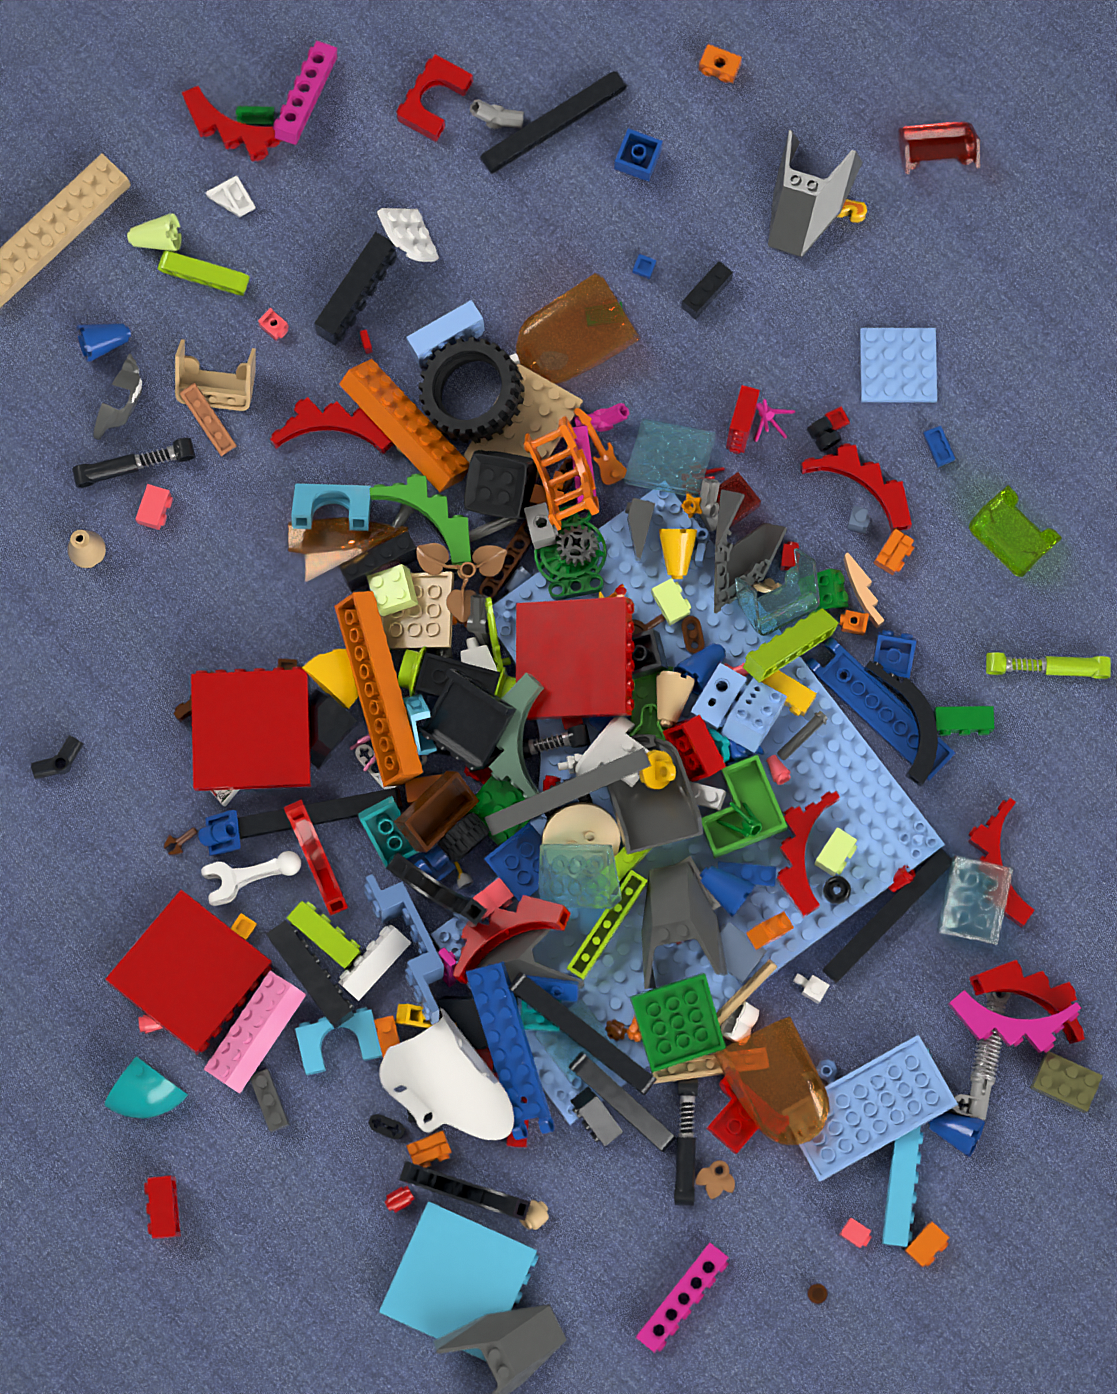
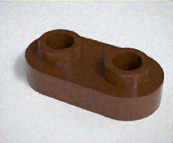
(692, 636)

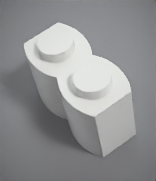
(740, 1022)

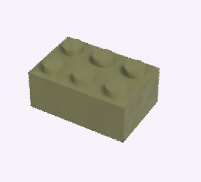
(1066, 1082)

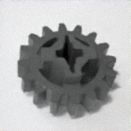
(573, 552)

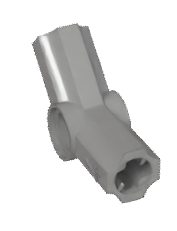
(496, 115)
(708, 503)

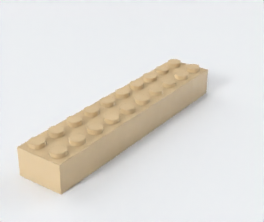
(59, 224)

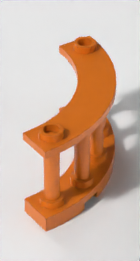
(581, 470)

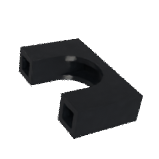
(398, 549)

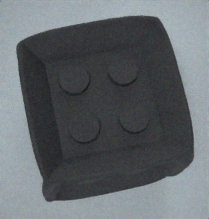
(499, 484)

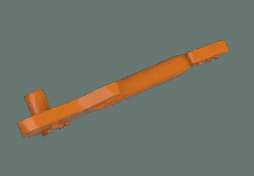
(610, 468)

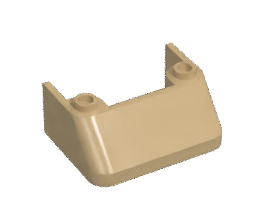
(218, 388)

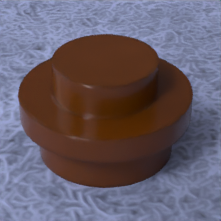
(817, 1293)

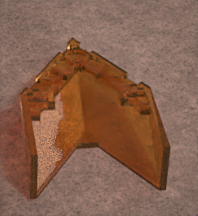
(332, 543)

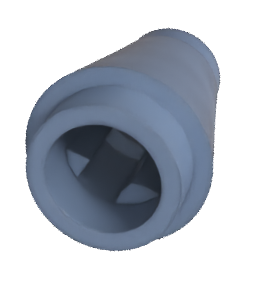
(518, 577)

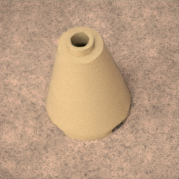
(86, 548)
(672, 696)

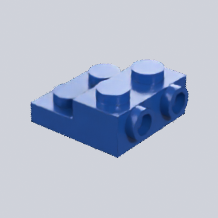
(895, 652)

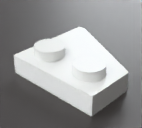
(232, 197)

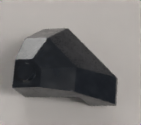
(328, 726)

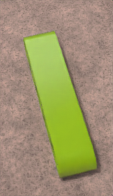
(203, 273)

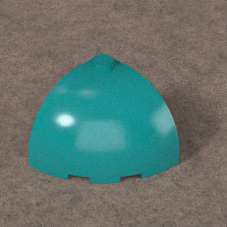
(143, 1092)

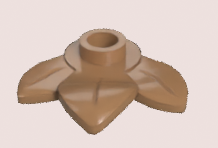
(715, 1182)

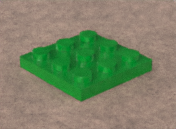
(494, 797)

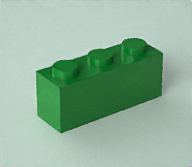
(964, 720)

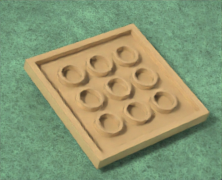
(426, 623)

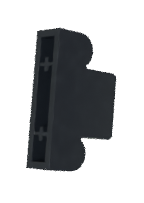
(464, 1012)

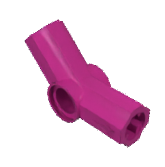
(605, 418)

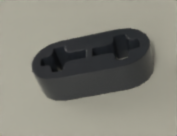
(389, 1122)

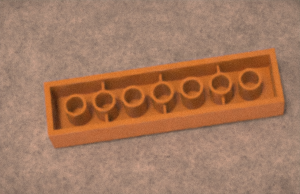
(405, 425)

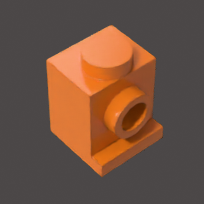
(858, 628)

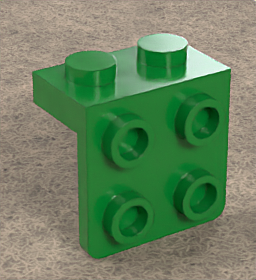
(831, 590)

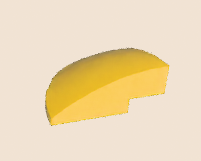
(334, 676)

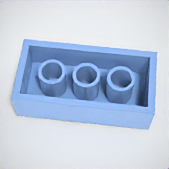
(457, 324)

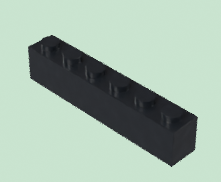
(310, 974)

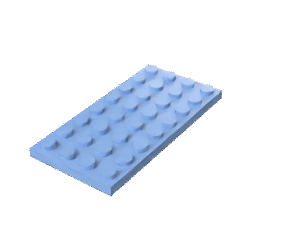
(878, 1107)

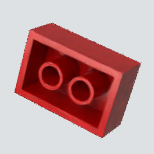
(695, 748)
(162, 1207)

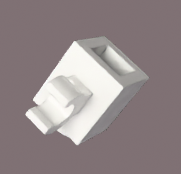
(813, 988)

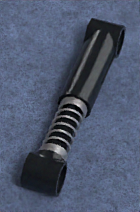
(88, 474)
(574, 737)
(686, 1145)

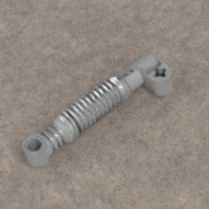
(984, 1070)

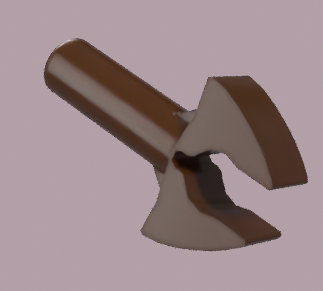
(179, 841)

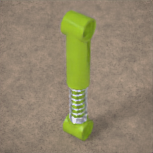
(1094, 667)

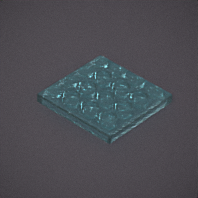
(670, 458)

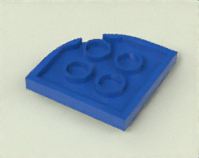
(518, 862)

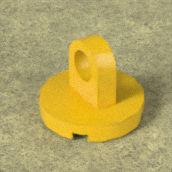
(660, 772)

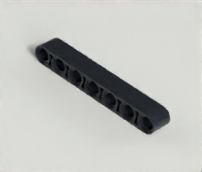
(621, 1102)

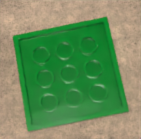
(677, 1022)

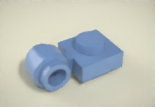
(699, 552)

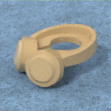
(767, 586)

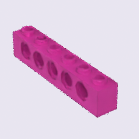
(326, 57)
(646, 1334)

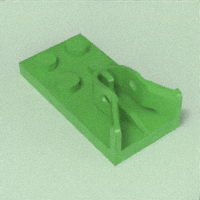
(645, 707)

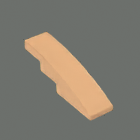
(860, 584)

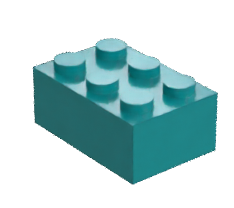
(383, 832)

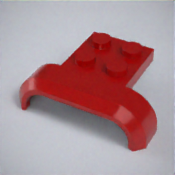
(733, 1124)

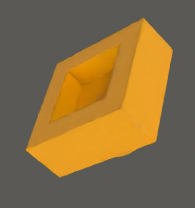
(244, 926)

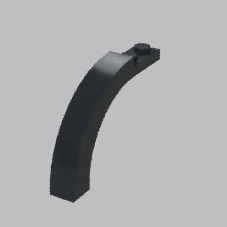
(923, 716)

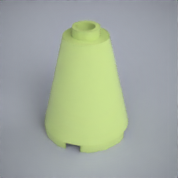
(157, 234)

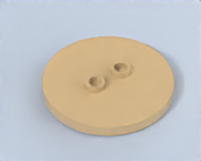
(582, 825)

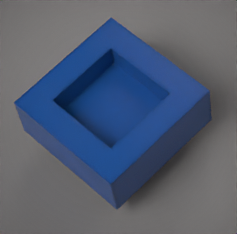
(644, 266)

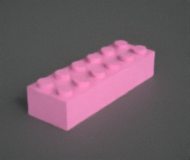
(254, 1032)

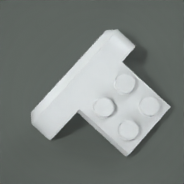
(609, 746)

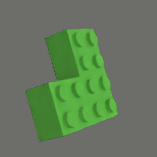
(747, 784)

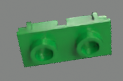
(255, 115)

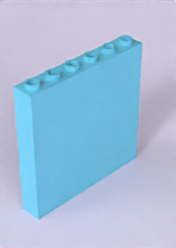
(456, 1274)

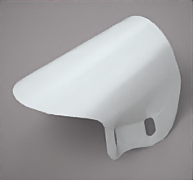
(448, 1080)

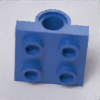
(221, 833)
(433, 863)

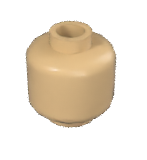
(536, 1215)

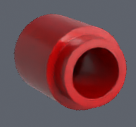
(399, 1199)

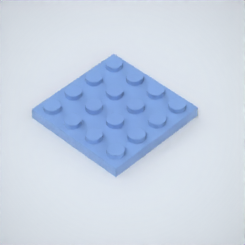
(898, 364)

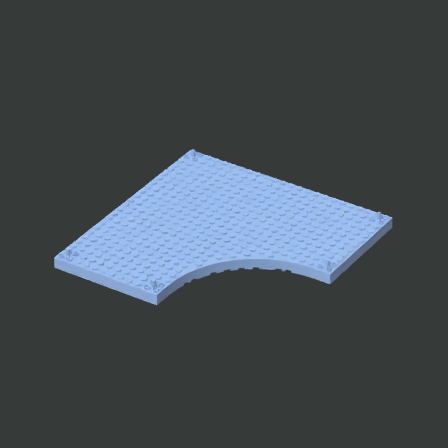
(832, 759)

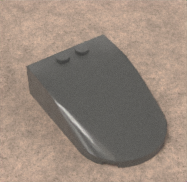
(655, 815)

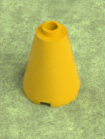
(677, 550)

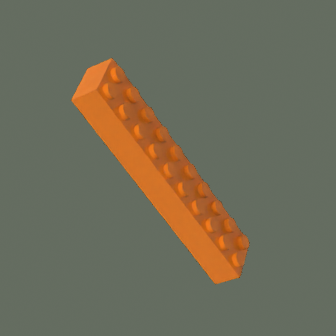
(378, 689)

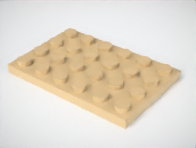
(538, 416)

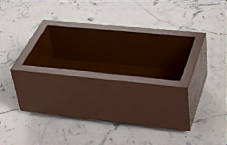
(436, 811)

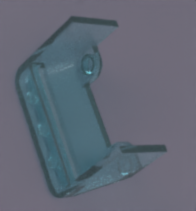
(784, 604)

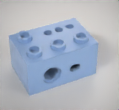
(716, 705)
(753, 715)

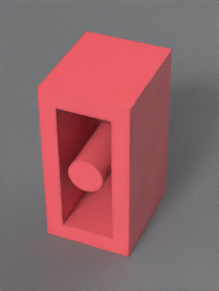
(153, 507)

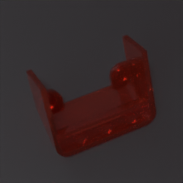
(938, 143)

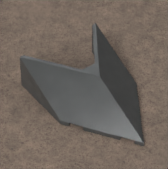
(747, 557)
(518, 957)

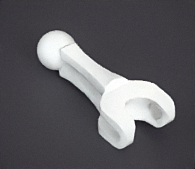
(233, 879)

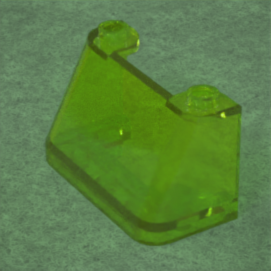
(1011, 533)

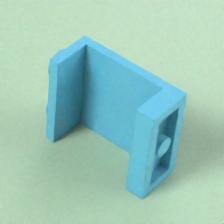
(417, 711)

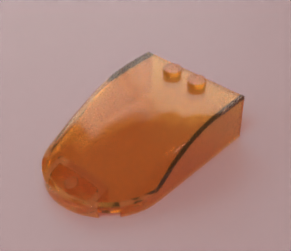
(575, 332)
(777, 1083)

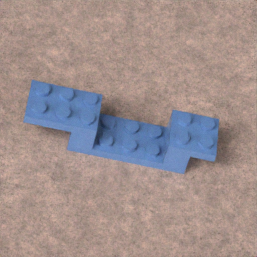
(424, 968)

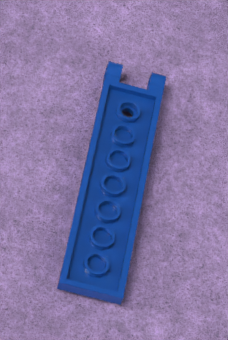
(875, 704)
(509, 1047)

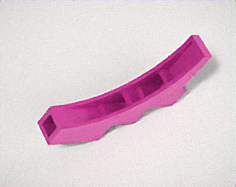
(1037, 1031)

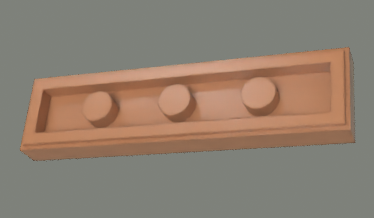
(207, 419)

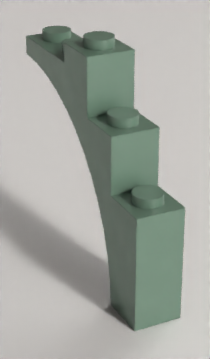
(511, 761)

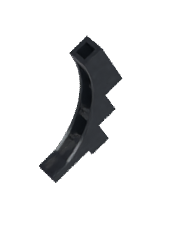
(434, 892)
(465, 1191)

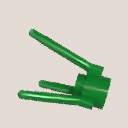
(751, 824)

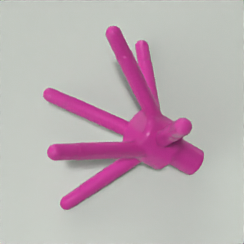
(767, 415)

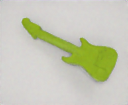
(499, 662)

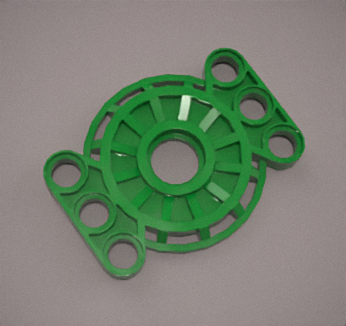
(569, 574)

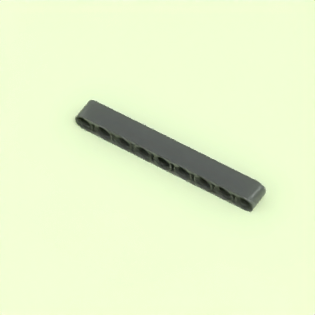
(568, 791)

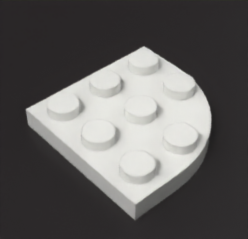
(409, 233)

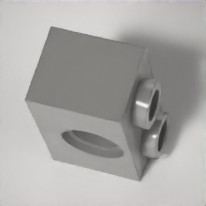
(540, 536)

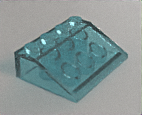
(579, 875)
(975, 899)

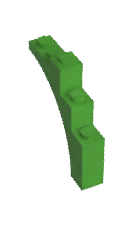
(415, 494)

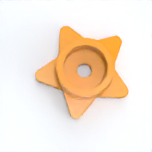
(687, 505)

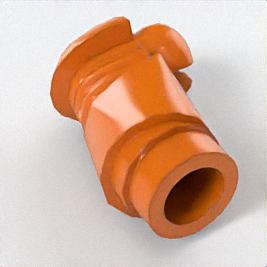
(633, 1031)

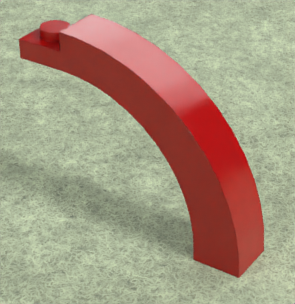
(316, 857)

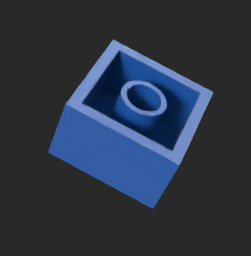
(638, 155)

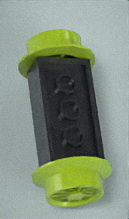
(426, 674)

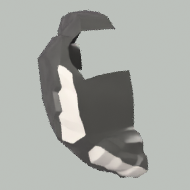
(111, 417)

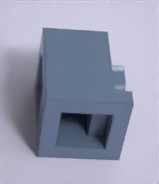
(858, 520)

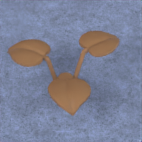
(487, 559)

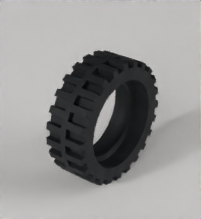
(445, 364)

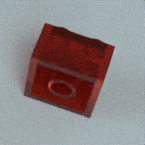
(750, 501)

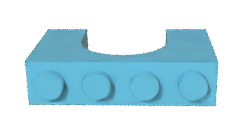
(312, 496)
(311, 1037)

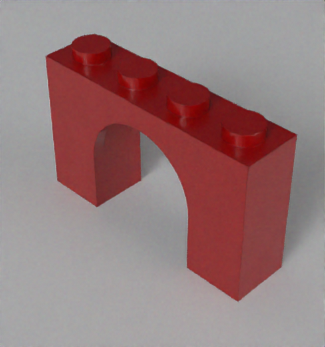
(436, 73)
(742, 419)

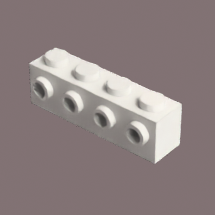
(374, 961)

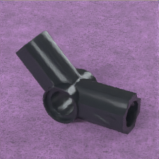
(49, 766)

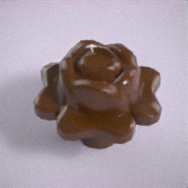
(615, 1030)

